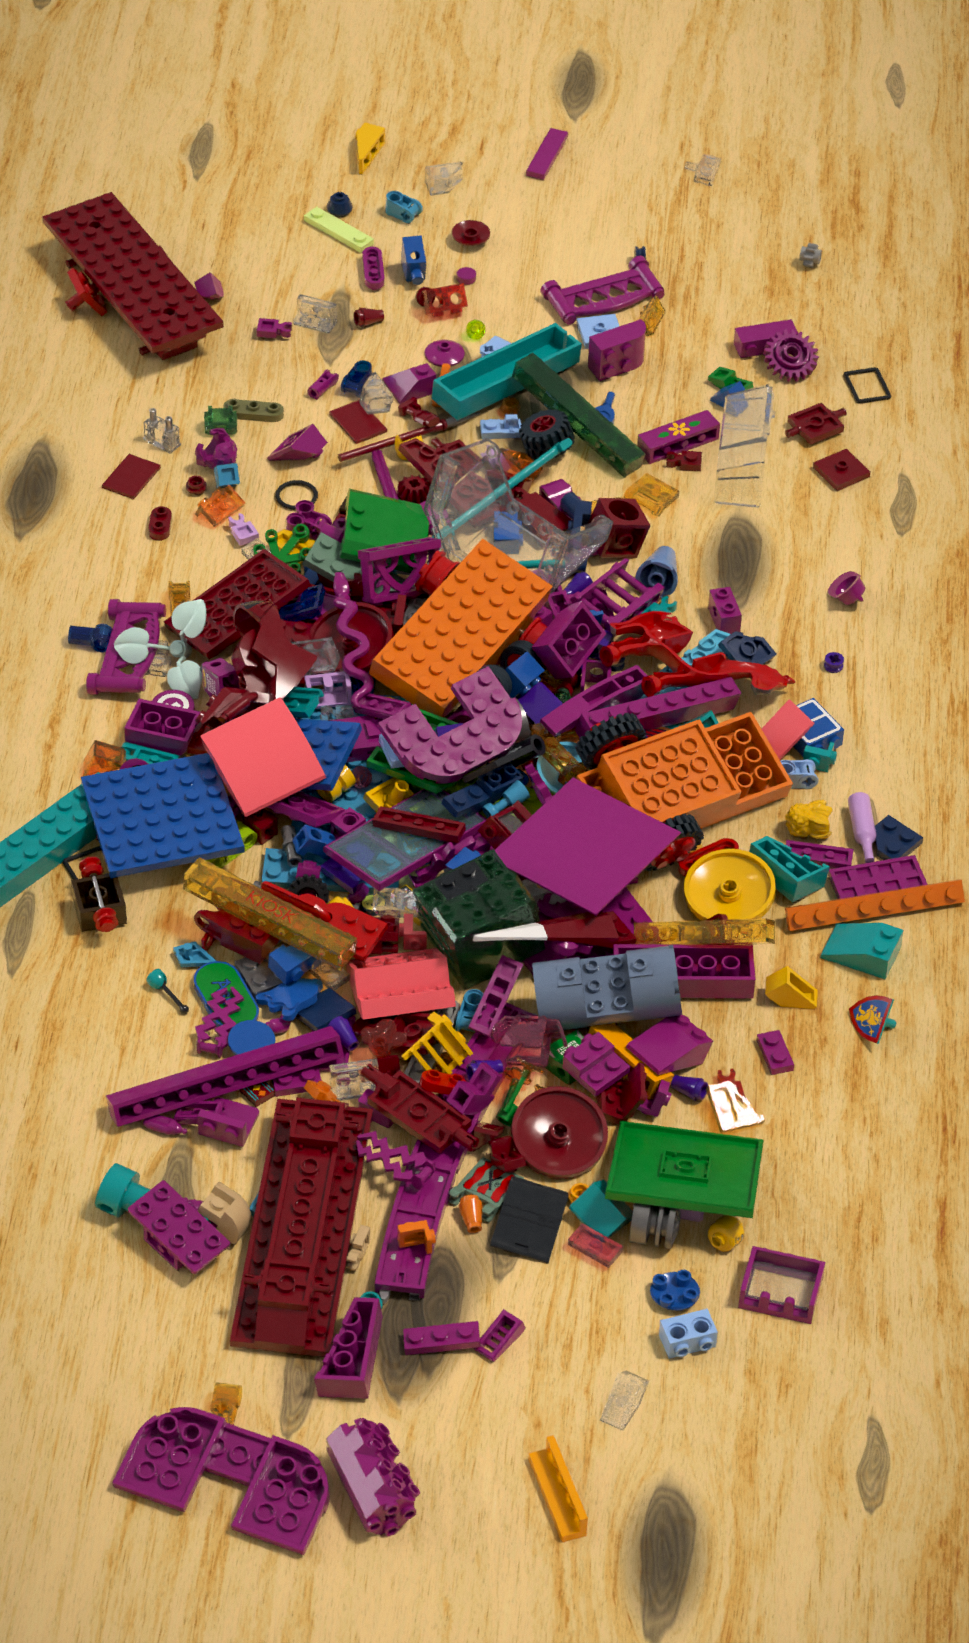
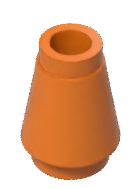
(471, 1212)

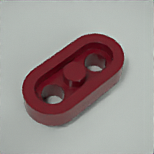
(160, 523)

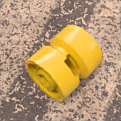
(344, 782)

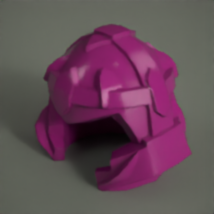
(220, 450)

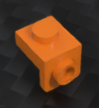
(416, 1233)

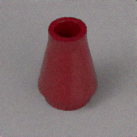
(365, 316)

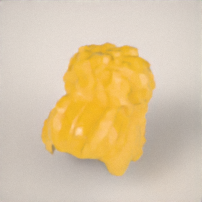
(809, 819)

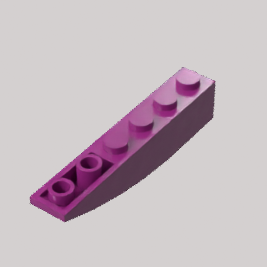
(609, 692)

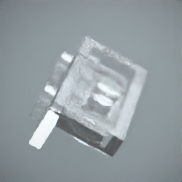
(315, 314)
(347, 1081)

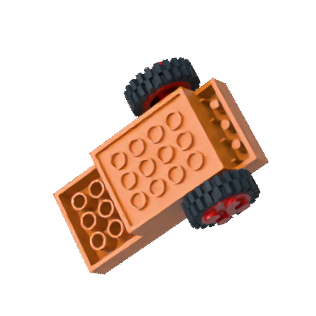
(684, 774)

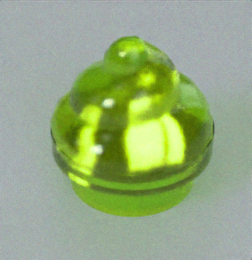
(475, 329)

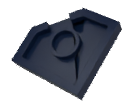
(747, 648)
(895, 839)

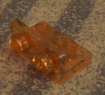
(220, 506)

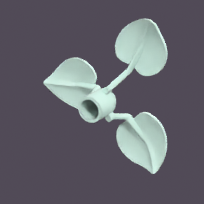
(188, 618)

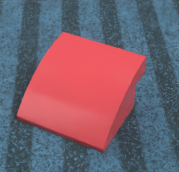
(262, 757)
(401, 983)

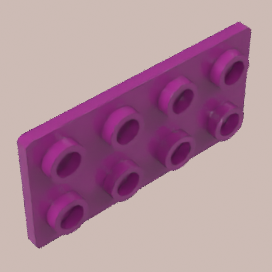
(177, 1229)

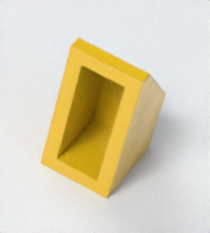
(790, 990)

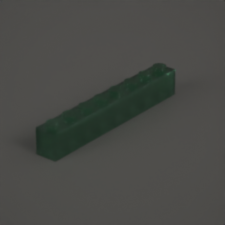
(583, 417)

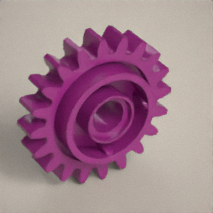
(798, 366)

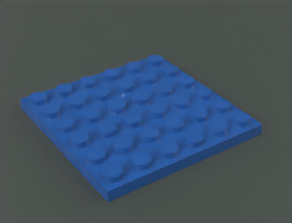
(161, 815)

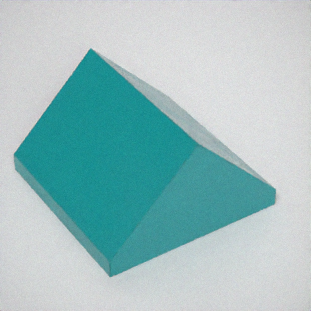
(600, 1213)

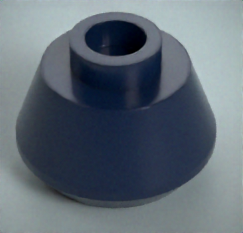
(339, 205)

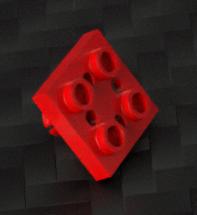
(86, 292)

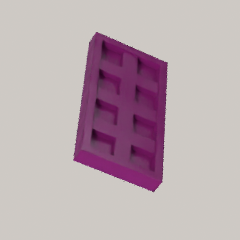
(876, 877)

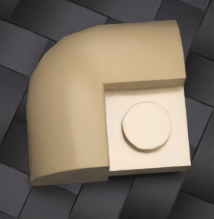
(227, 1211)

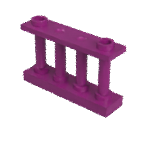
(636, 605)

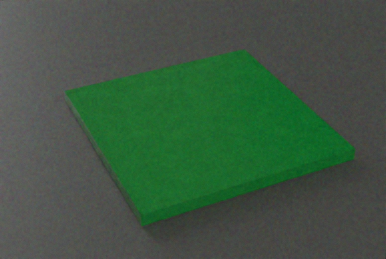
(685, 1169)

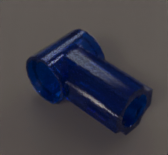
(95, 637)

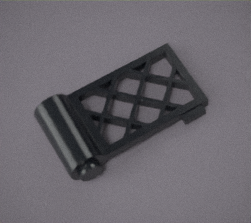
(520, 754)

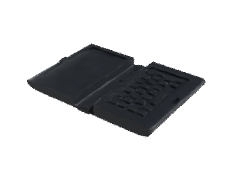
(529, 1219)

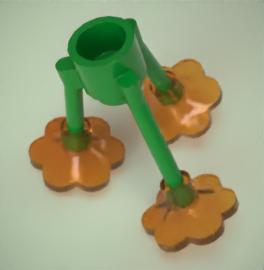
(517, 1079)

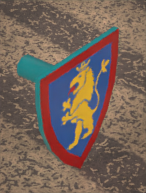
(871, 1017)

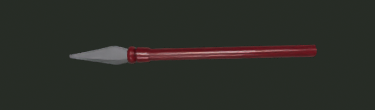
(442, 425)

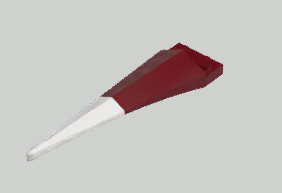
(583, 928)

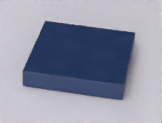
(325, 1010)

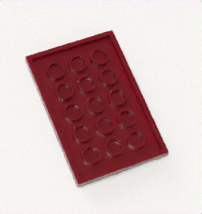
(258, 579)

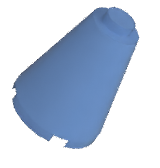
(659, 568)

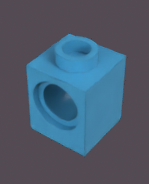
(226, 475)

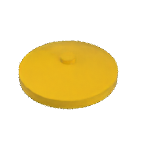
(729, 884)

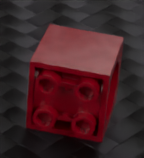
(628, 527)

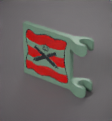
(487, 1183)

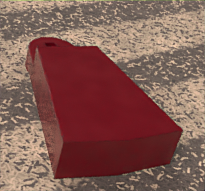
(542, 507)

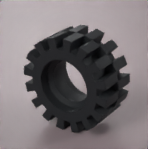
(310, 882)

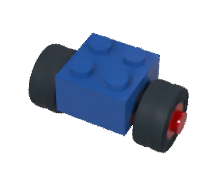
(518, 668)

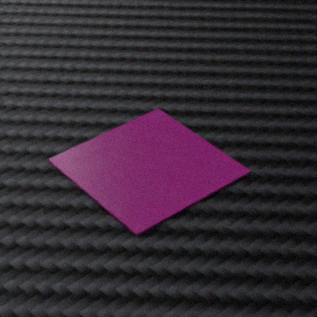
(585, 845)

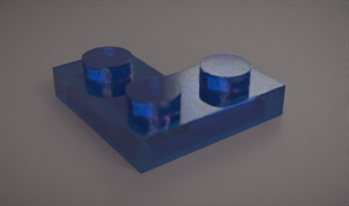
(308, 606)

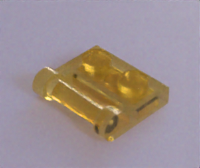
(653, 489)

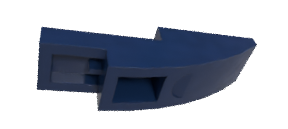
(485, 790)

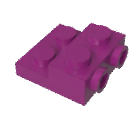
(594, 1063)

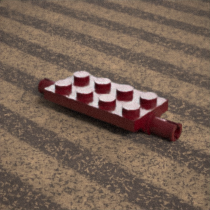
(418, 1110)

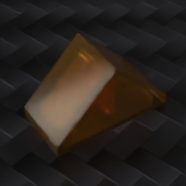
(103, 758)

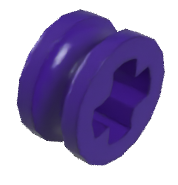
(834, 667)

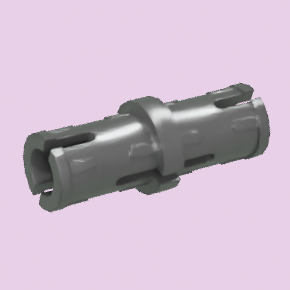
(288, 833)

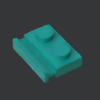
(303, 701)

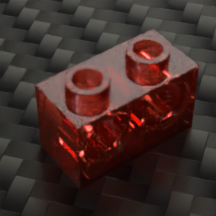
(444, 294)

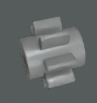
(810, 255)

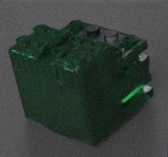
(471, 902)

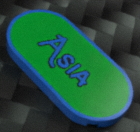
(220, 975)

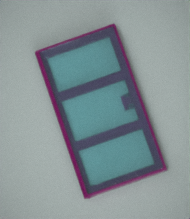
(389, 855)

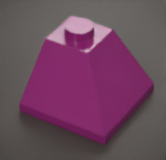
(411, 383)
(300, 445)

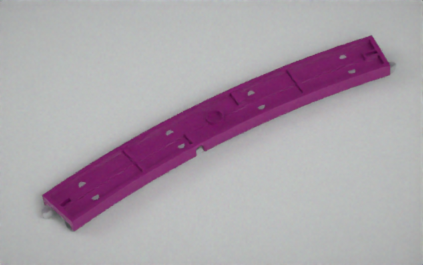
(408, 1267)

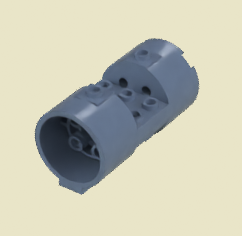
(608, 988)

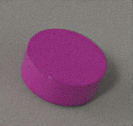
(466, 275)

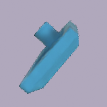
(192, 955)

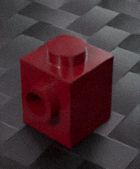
(263, 824)

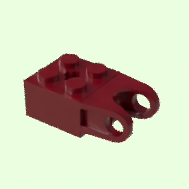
(236, 934)

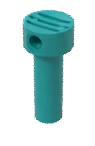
(120, 1190)

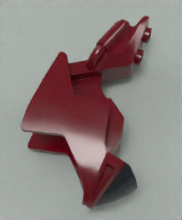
(263, 659)

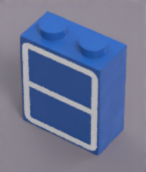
(823, 731)

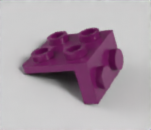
(230, 1127)

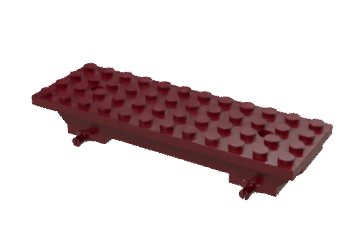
(134, 275)
(301, 1228)

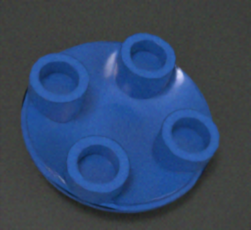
(675, 1290)

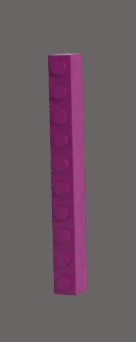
(224, 1076)

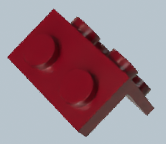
(624, 1097)

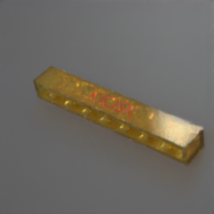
(270, 913)

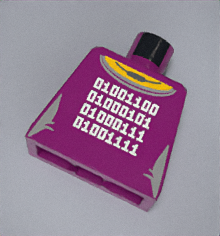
(218, 675)

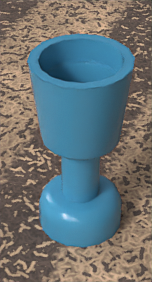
(515, 792)

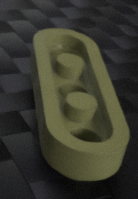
(256, 410)

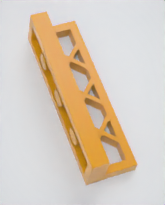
(559, 1491)

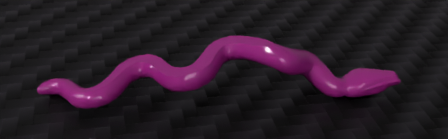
(350, 608)

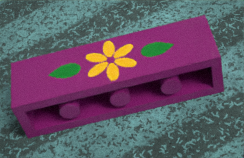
(679, 436)

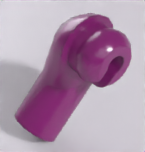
(278, 1025)

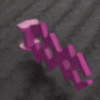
(223, 1015)
(387, 1153)

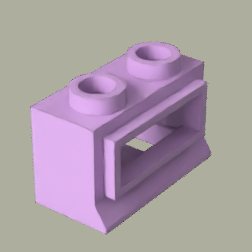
(332, 695)

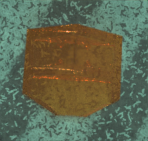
(519, 461)

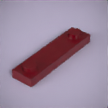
(419, 824)

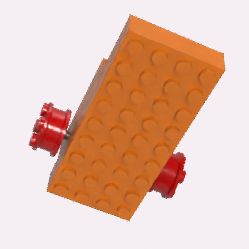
(462, 626)

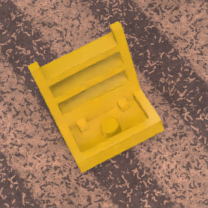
(450, 1040)

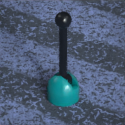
(158, 980)

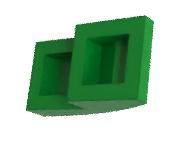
(723, 377)

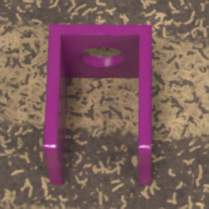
(587, 676)

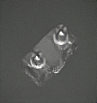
(161, 432)

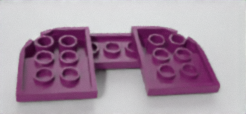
(284, 1478)

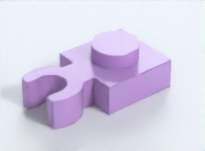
(242, 531)

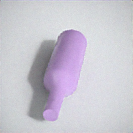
(862, 823)

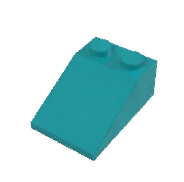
(864, 947)

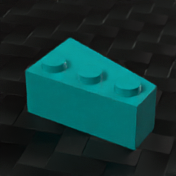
(793, 874)

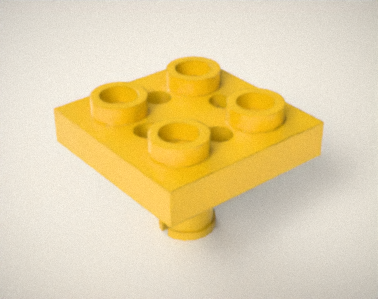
(388, 794)

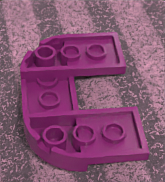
(449, 757)

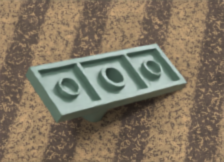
(326, 561)

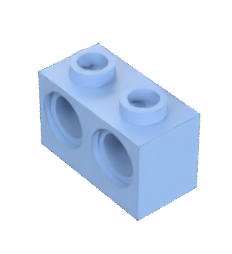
(693, 1333)

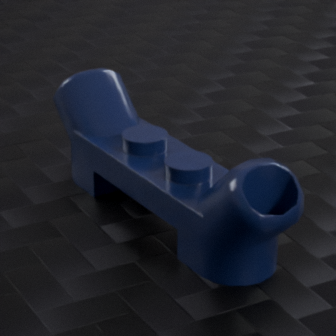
(580, 514)

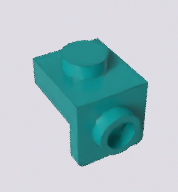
(821, 757)

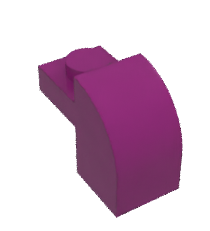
(476, 1094)

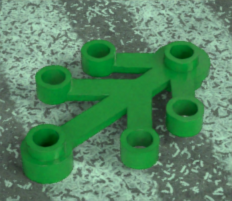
(283, 555)

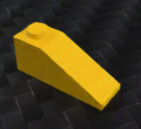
(369, 142)

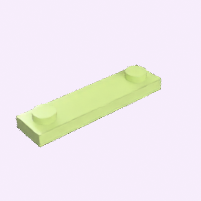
(338, 229)

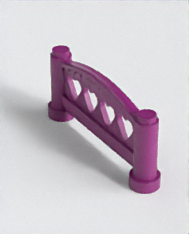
(638, 275)
(110, 676)

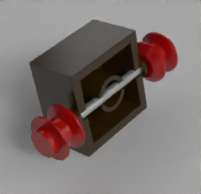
(97, 898)

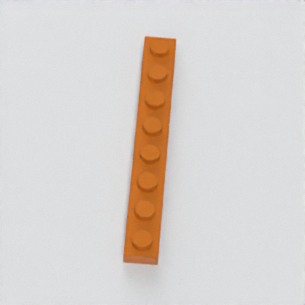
(874, 905)

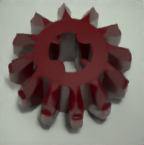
(413, 489)

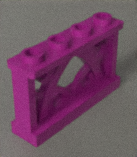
(379, 555)

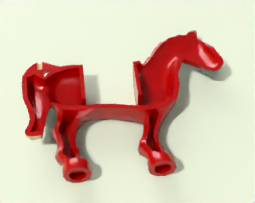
(666, 637)

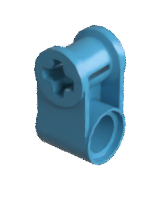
(400, 206)
(468, 1008)

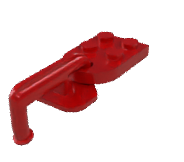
(344, 917)

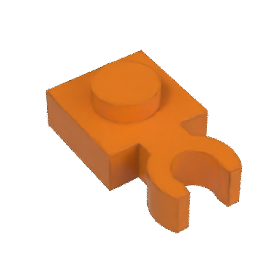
(320, 1091)

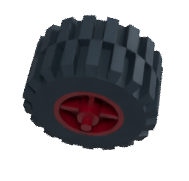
(544, 431)

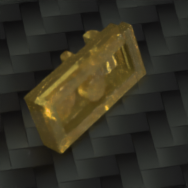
(652, 315)

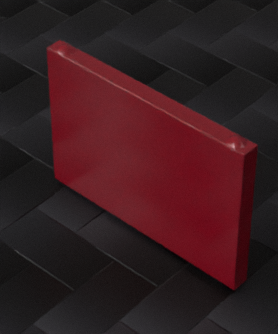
(357, 422)
(131, 476)

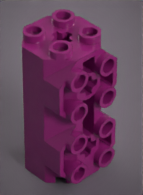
(375, 1483)

